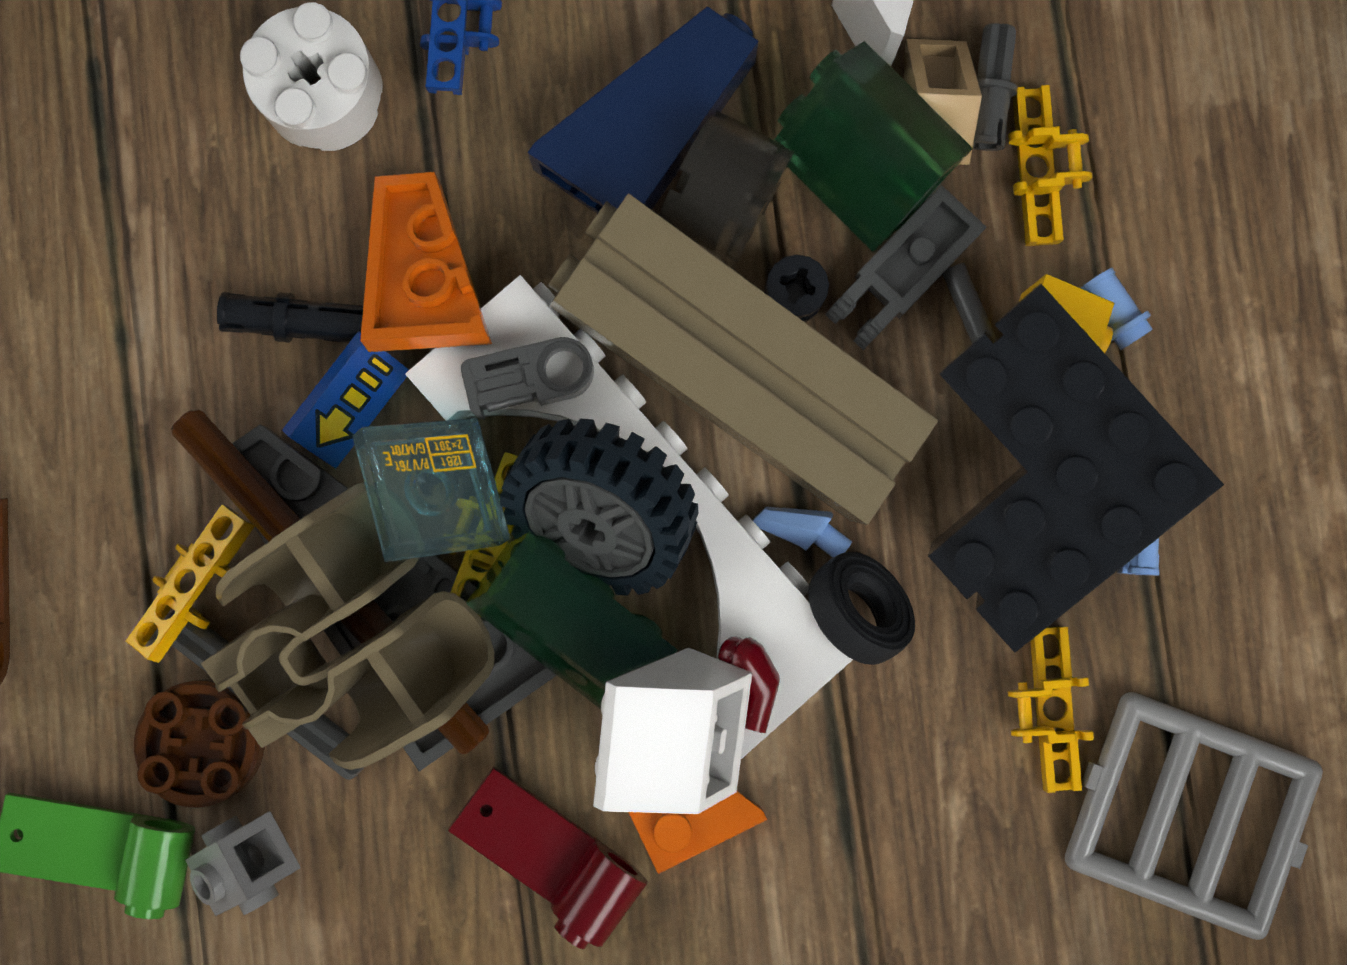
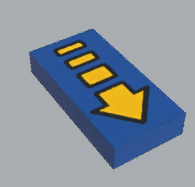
(345, 401)

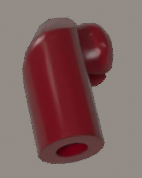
(765, 678)

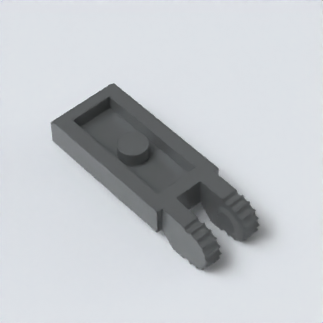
(910, 262)

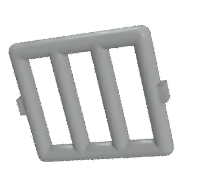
(1138, 875)

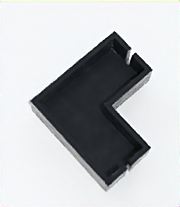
(1093, 479)

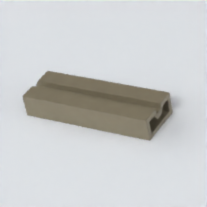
(740, 359)

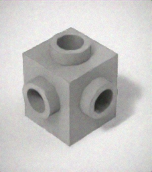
(241, 864)

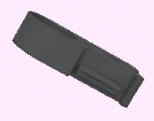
(520, 376)

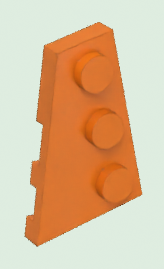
(416, 271)

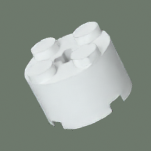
(292, 52)

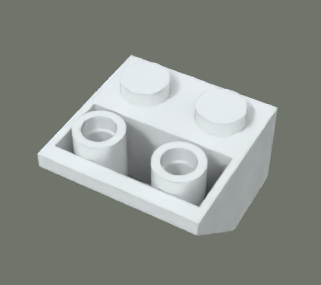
(672, 735)

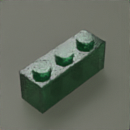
(565, 617)

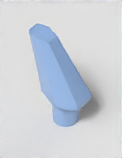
(803, 528)

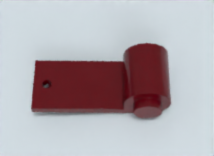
(552, 856)

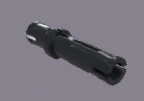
(288, 317)

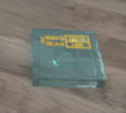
(430, 488)

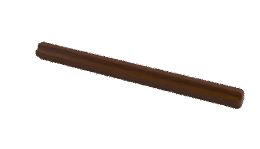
(271, 517)

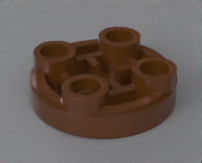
(195, 745)

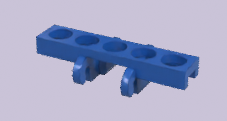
(455, 47)

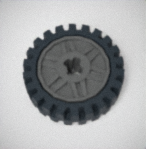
(602, 503)

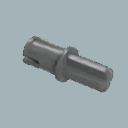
(995, 86)

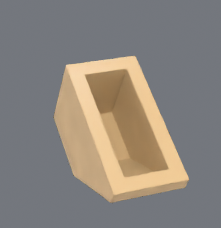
(947, 81)

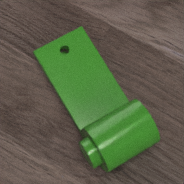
(99, 849)

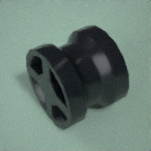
(794, 294)

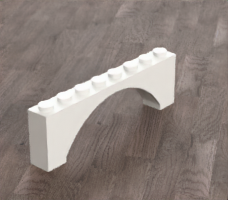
(751, 590)

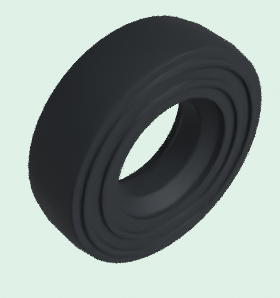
(842, 621)

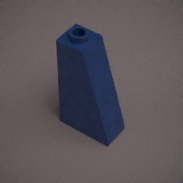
(649, 116)

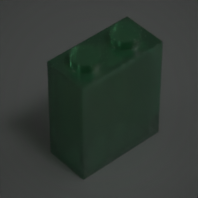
(868, 143)

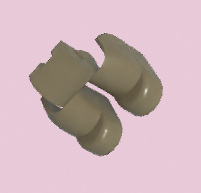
(399, 679)

